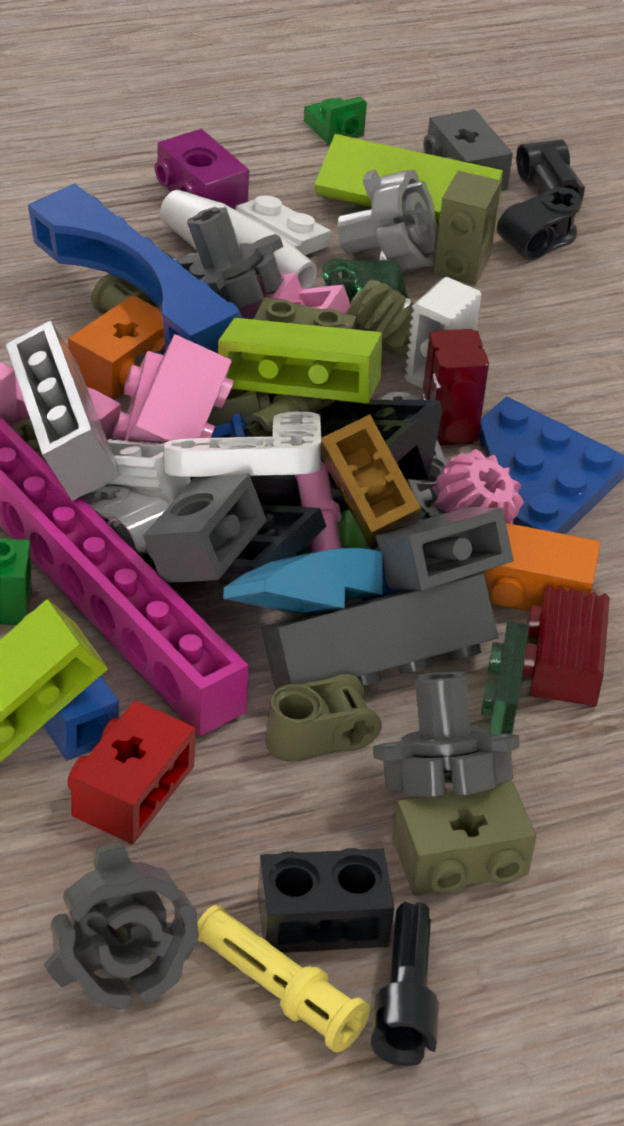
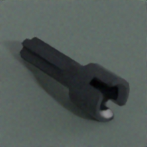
(406, 1008)

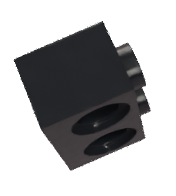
(325, 900)

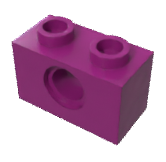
(202, 168)

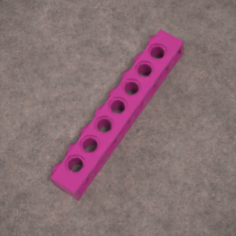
(120, 592)

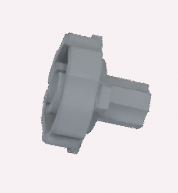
(398, 223)

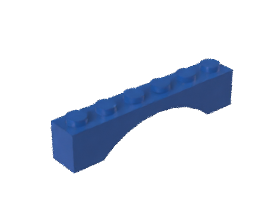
(85, 233)

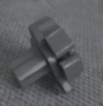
(231, 266)
(446, 745)
(118, 927)

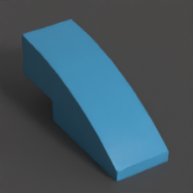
(311, 581)

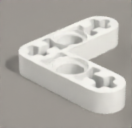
(290, 451)

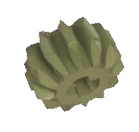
(384, 311)

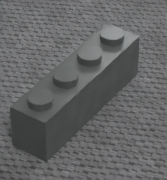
(383, 634)

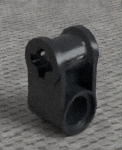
(541, 222)

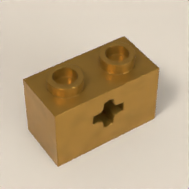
(369, 479)

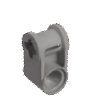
(127, 513)

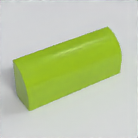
(352, 158)

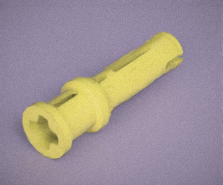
(302, 991)

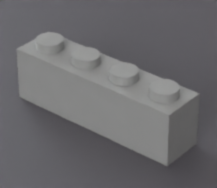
(62, 411)

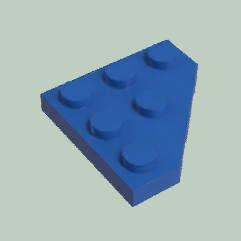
(557, 466)

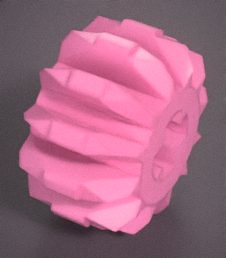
(477, 482)

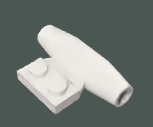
(253, 222)

